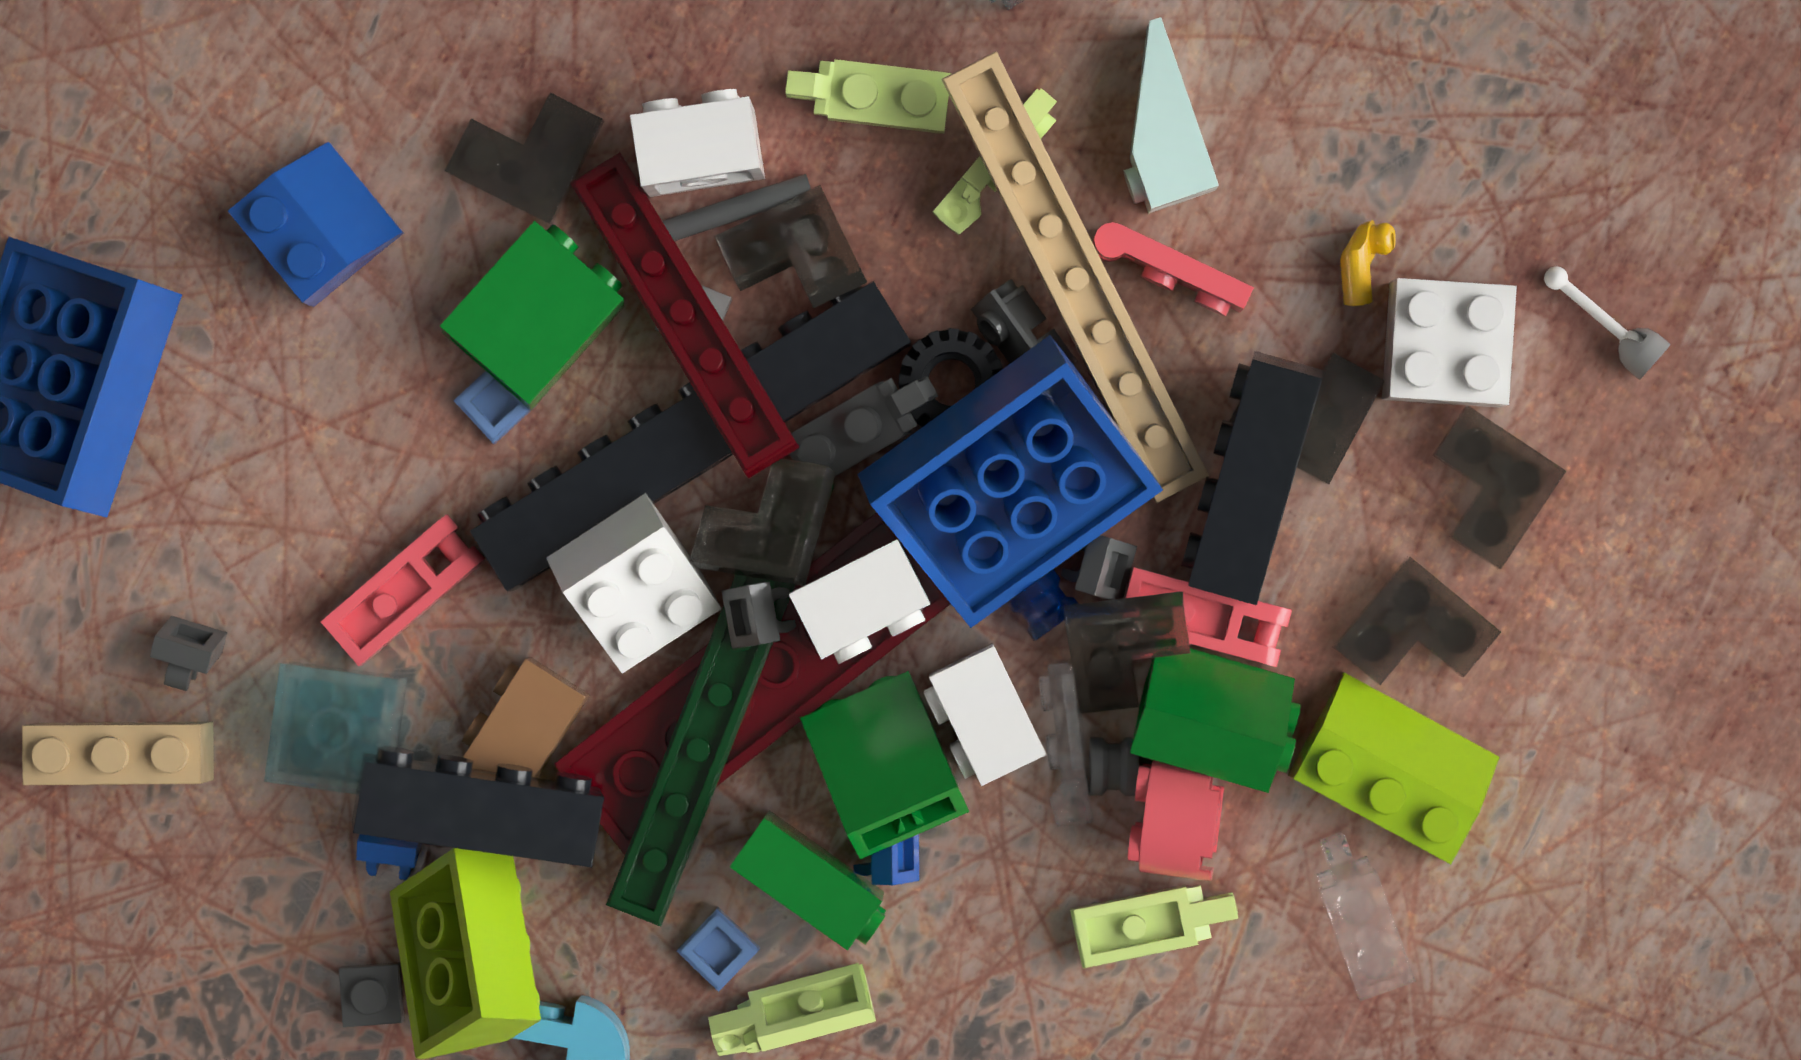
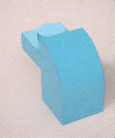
(589, 1035)

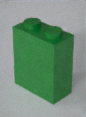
(534, 313)
(1217, 718)
(884, 764)
(810, 882)

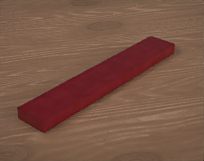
(684, 315)

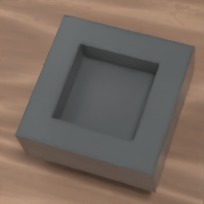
(371, 994)

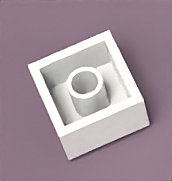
(697, 143)
(1449, 342)
(633, 583)
(861, 600)
(985, 714)

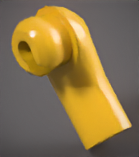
(1357, 257)

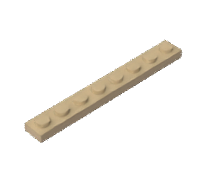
(1073, 272)

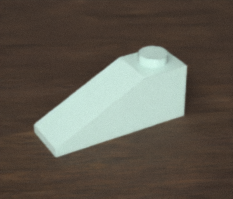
(1166, 143)

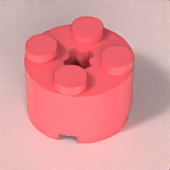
(1177, 823)

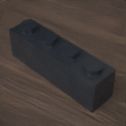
(1254, 477)
(477, 808)

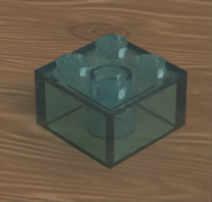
(327, 721)

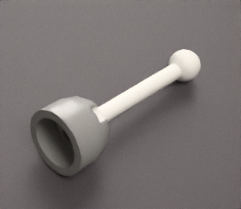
(1637, 347)

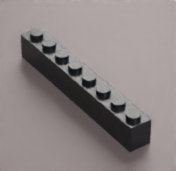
(683, 441)

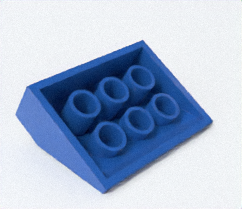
(74, 372)
(1009, 482)

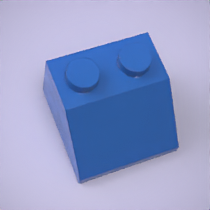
(315, 223)

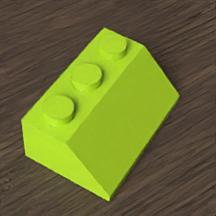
(1396, 768)
(464, 953)

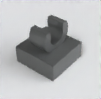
(1103, 568)
(753, 615)
(187, 649)

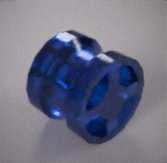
(1042, 604)

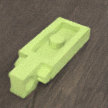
(874, 94)
(962, 203)
(1148, 923)
(795, 1012)

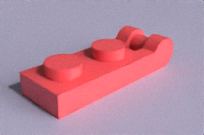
(1167, 267)
(401, 592)
(1217, 619)

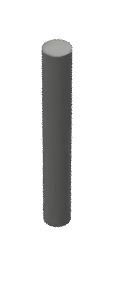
(735, 208)

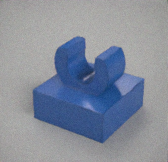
(387, 851)
(894, 864)

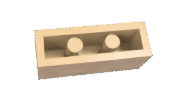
(117, 753)

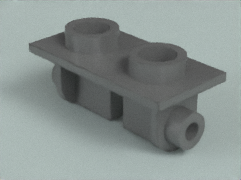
(1007, 320)

